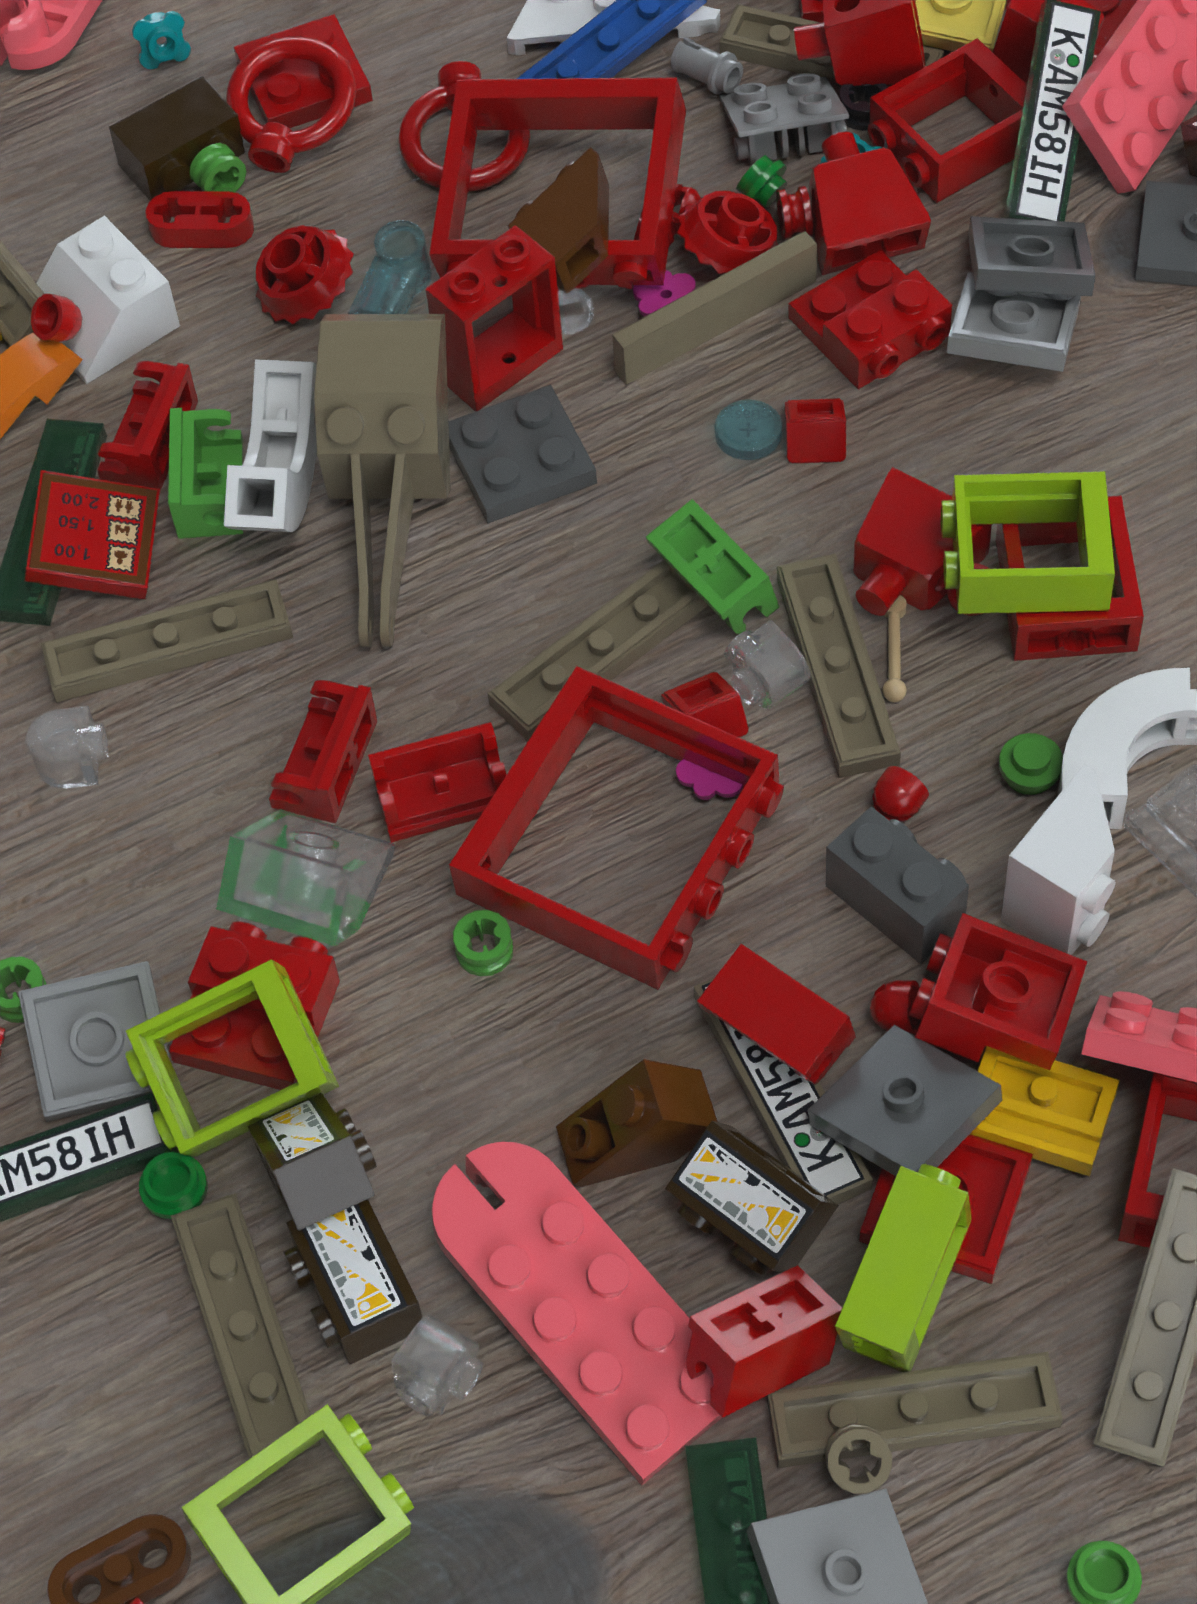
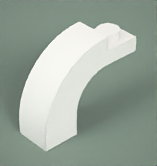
(280, 459)
(1125, 725)

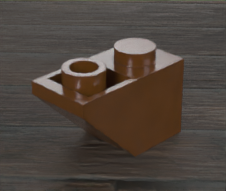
(571, 219)
(636, 1123)

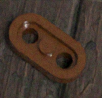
(118, 1561)

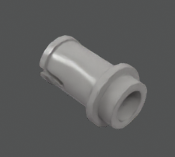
(717, 70)

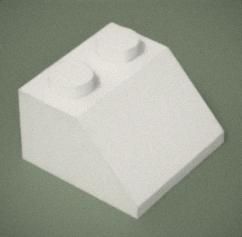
(118, 292)
(1063, 870)

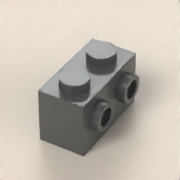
(896, 883)

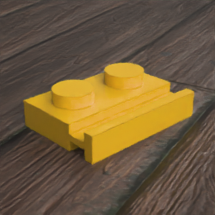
(1047, 1112)

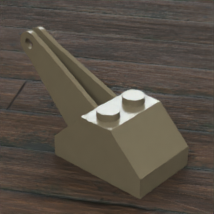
(382, 434)

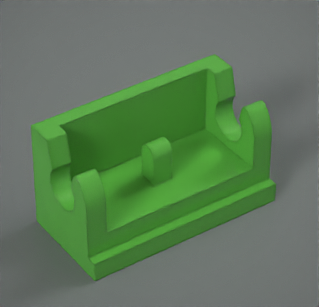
(200, 470)
(713, 565)

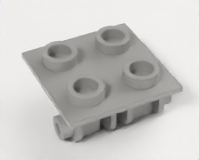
(800, 102)

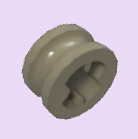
(839, 1469)

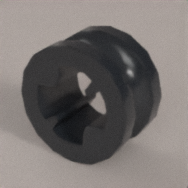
(859, 112)

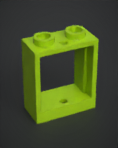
(1030, 499)
(292, 1027)
(905, 1267)
(349, 1446)

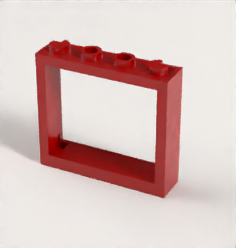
(568, 106)
(578, 705)

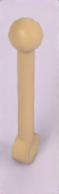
(894, 688)

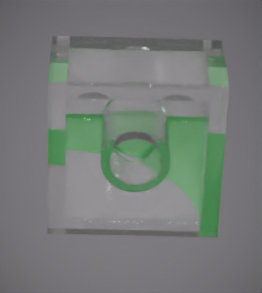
(302, 876)

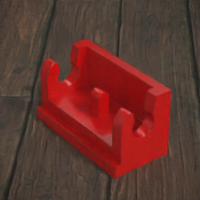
(142, 440)
(326, 752)
(437, 781)
(778, 1014)
(763, 1339)

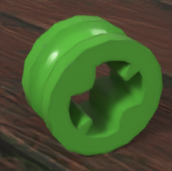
(217, 169)
(477, 924)
(15, 970)

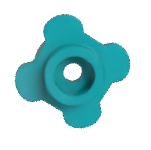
(156, 26)

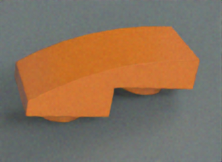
(31, 370)

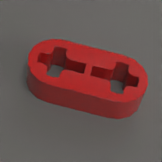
(200, 219)

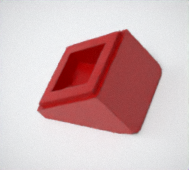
(815, 430)
(710, 701)

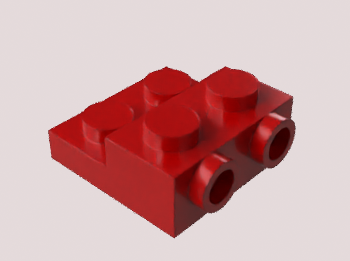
(872, 318)
(997, 994)
(243, 1040)

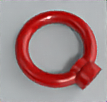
(438, 99)
(275, 143)

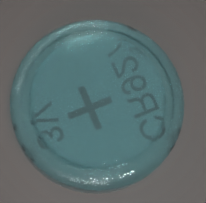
(748, 429)

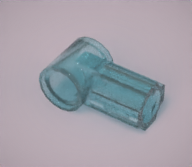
(396, 272)

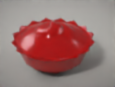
(727, 230)
(302, 272)

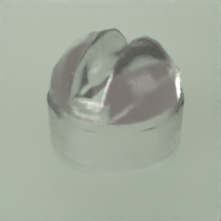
(576, 322)

